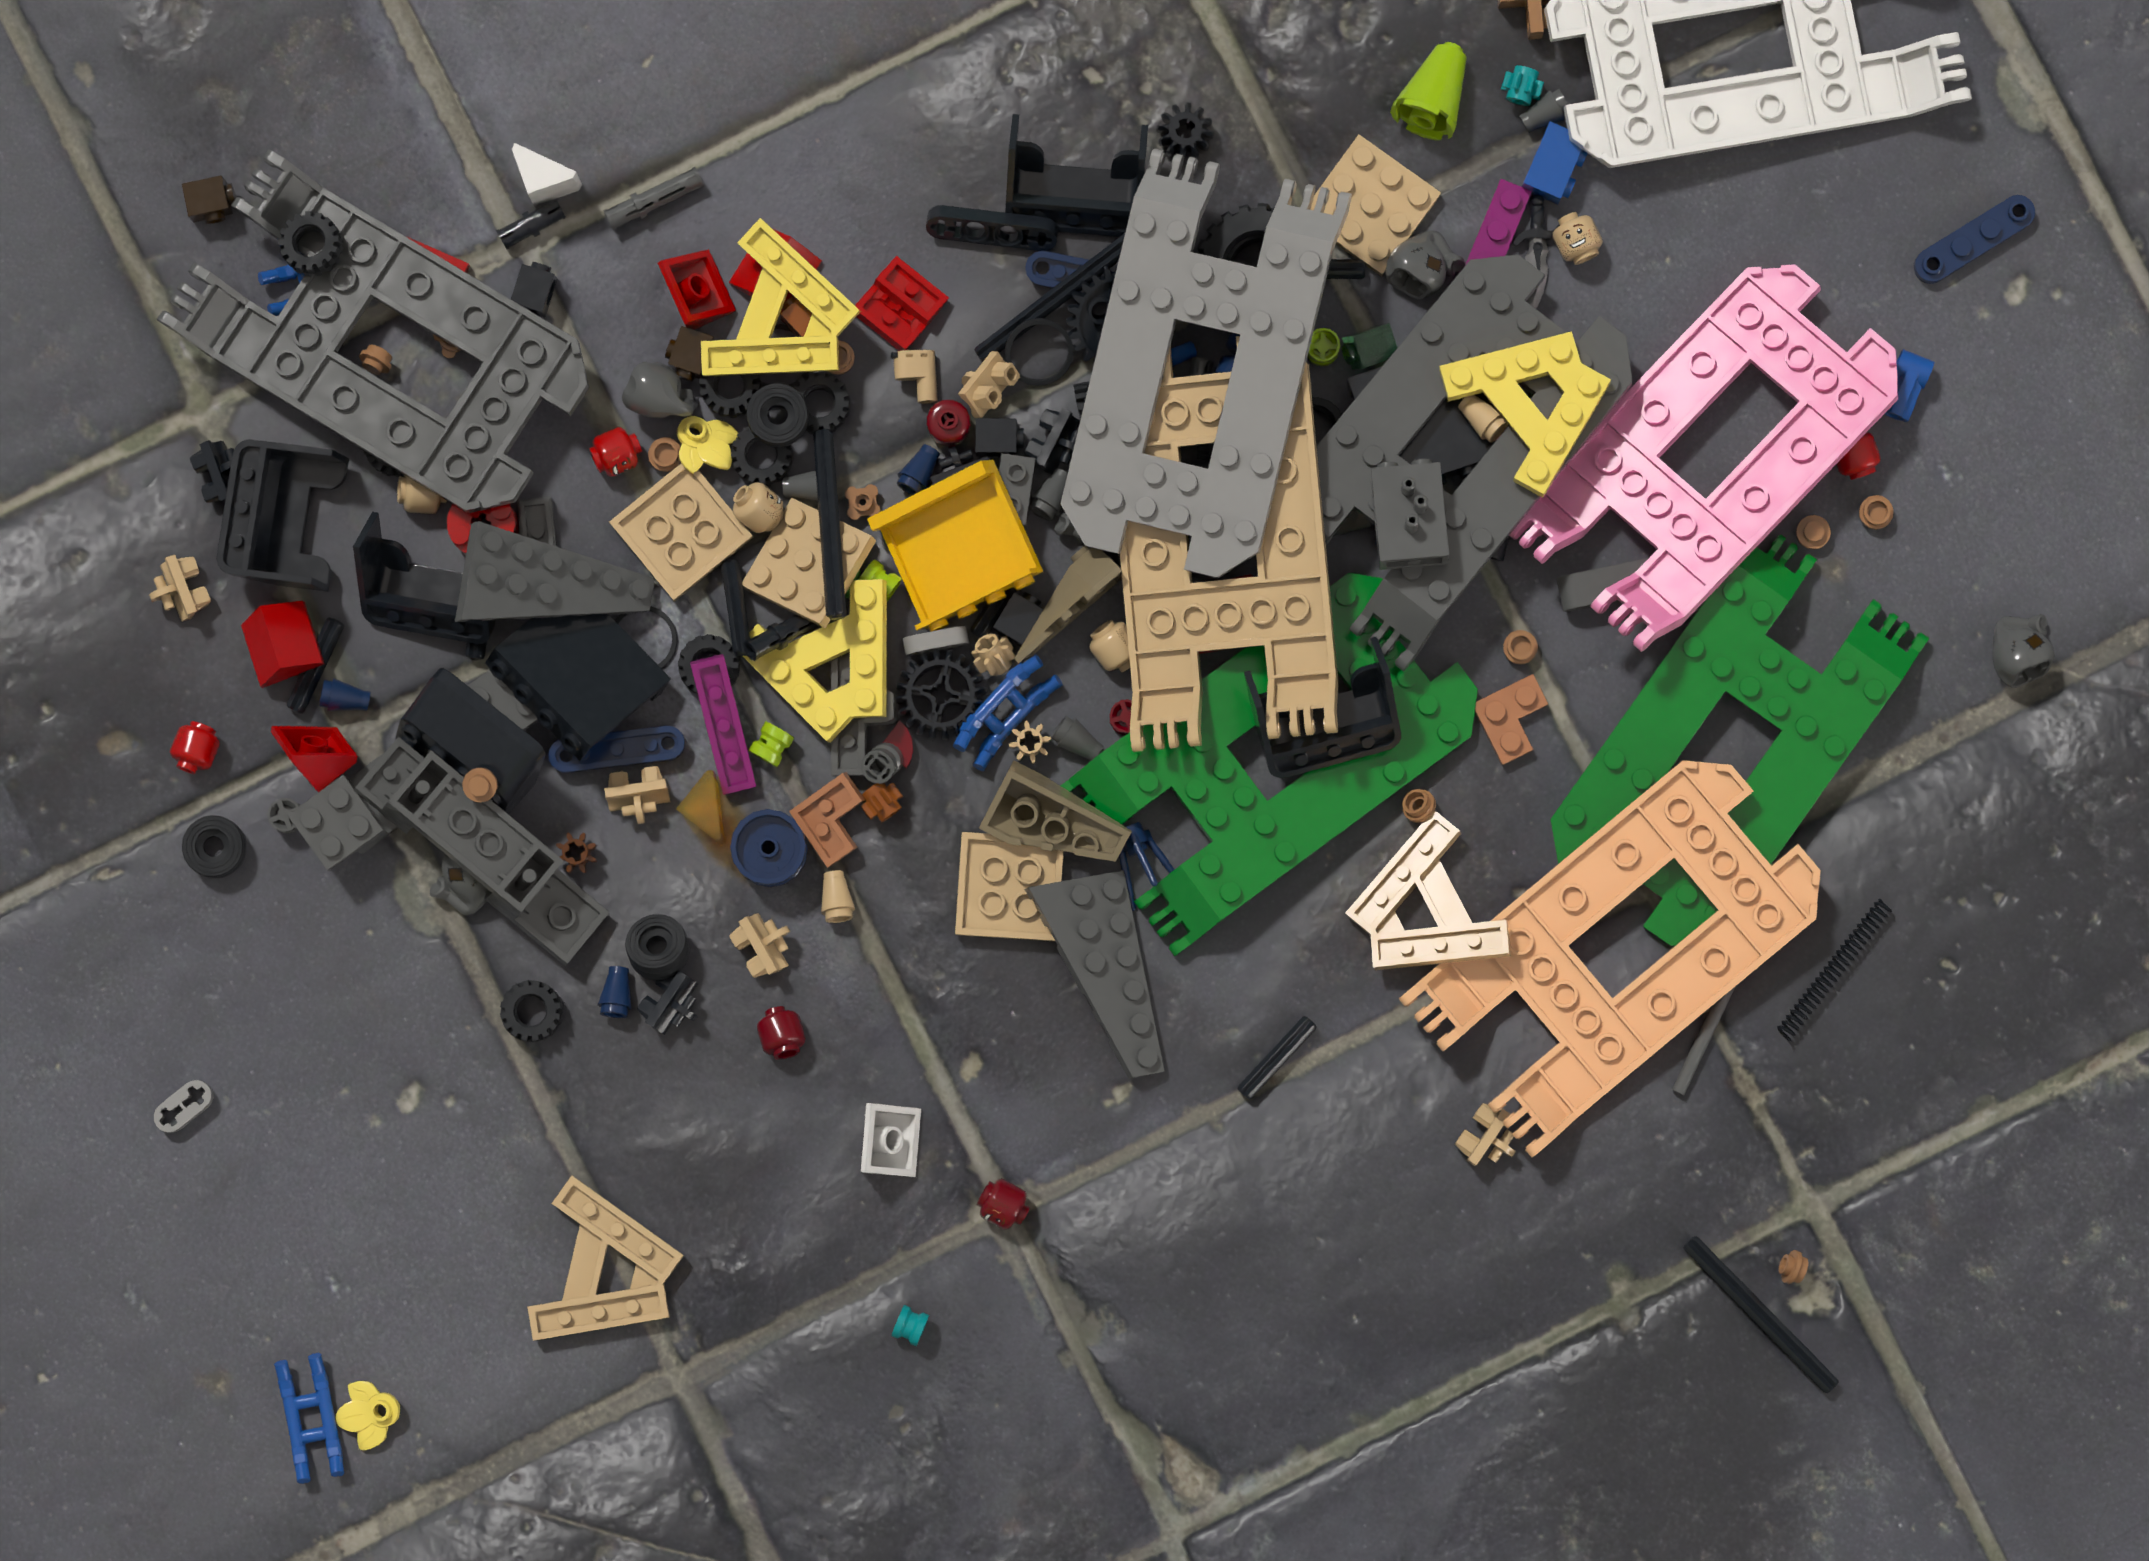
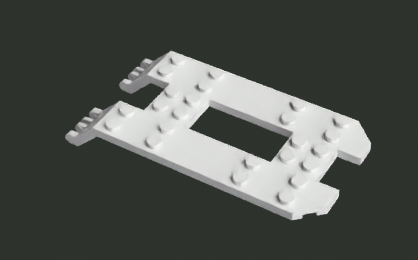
(1822, 92)

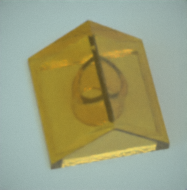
(703, 807)

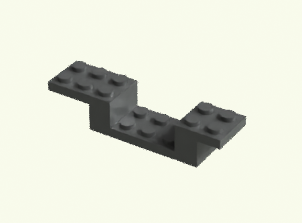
(343, 823)
(486, 845)

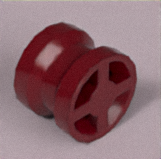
(1121, 712)

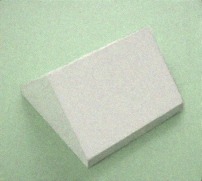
(543, 177)
(890, 1140)

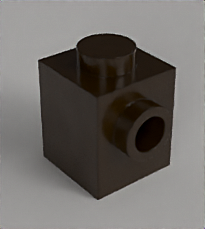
(209, 199)
(685, 353)

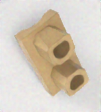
(984, 386)
(175, 574)
(637, 797)
(766, 941)
(1475, 1148)

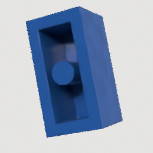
(1554, 164)

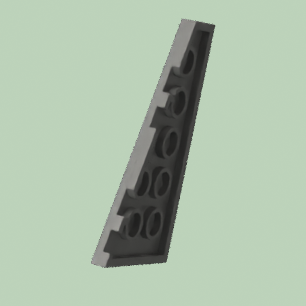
(532, 579)
(1101, 950)

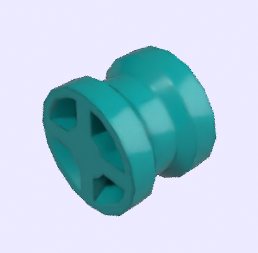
(910, 1325)

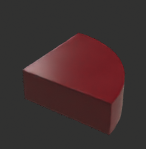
(902, 739)

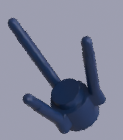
(1136, 845)

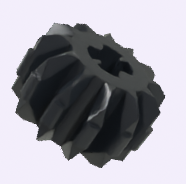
(1172, 128)

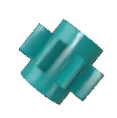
(1522, 85)

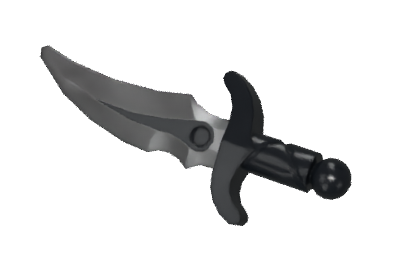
(1537, 245)

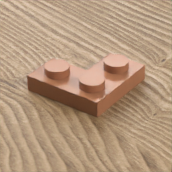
(1501, 714)
(820, 816)

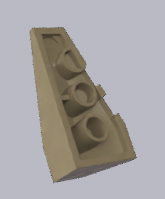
(1080, 587)
(1045, 815)

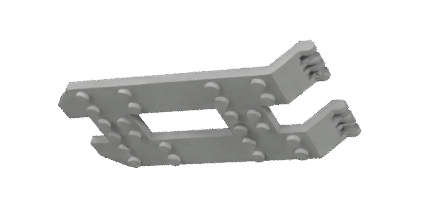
(1167, 282)

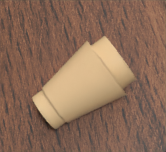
(1483, 418)
(836, 898)

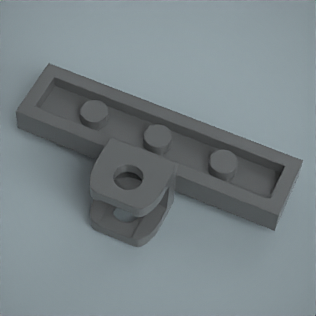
(851, 743)

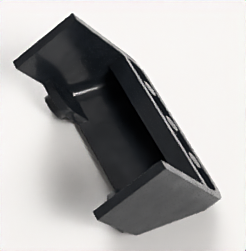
(1071, 196)
(409, 594)
(1364, 717)

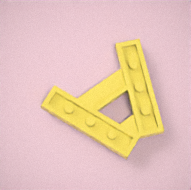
(754, 348)
(1498, 378)
(862, 635)

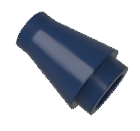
(917, 472)
(343, 697)
(615, 996)

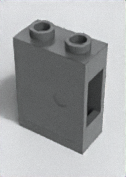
(1409, 514)

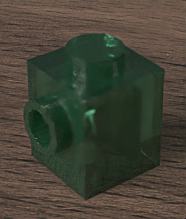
(1369, 346)

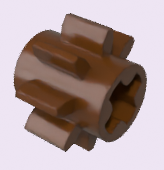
(585, 856)

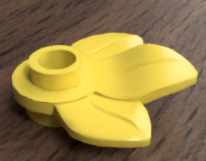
(708, 447)
(362, 1414)

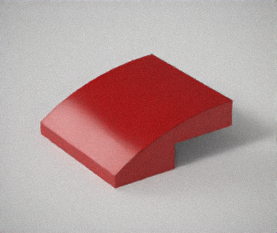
(900, 304)

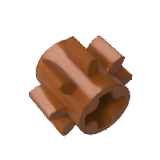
(881, 801)

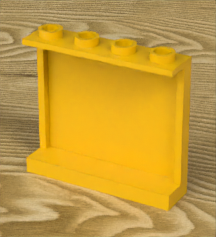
(958, 545)

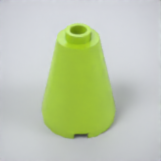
(1433, 94)

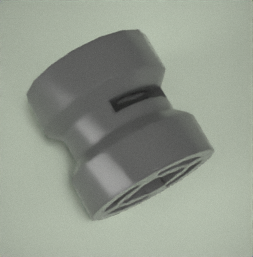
(886, 757)

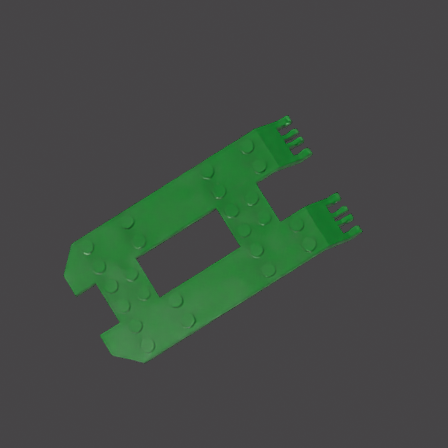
(1730, 652)
(1260, 838)

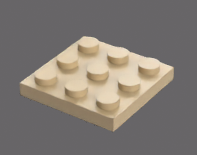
(1384, 203)
(681, 530)
(791, 563)
(993, 886)

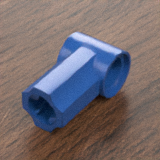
(1912, 376)

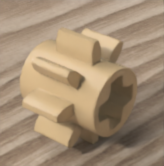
(993, 654)
(1021, 738)

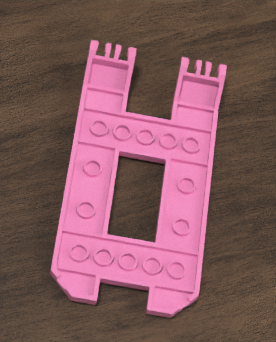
(1710, 537)

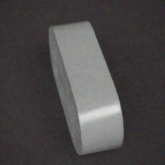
(938, 639)
(178, 1100)

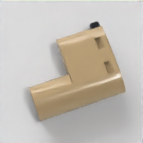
(917, 366)

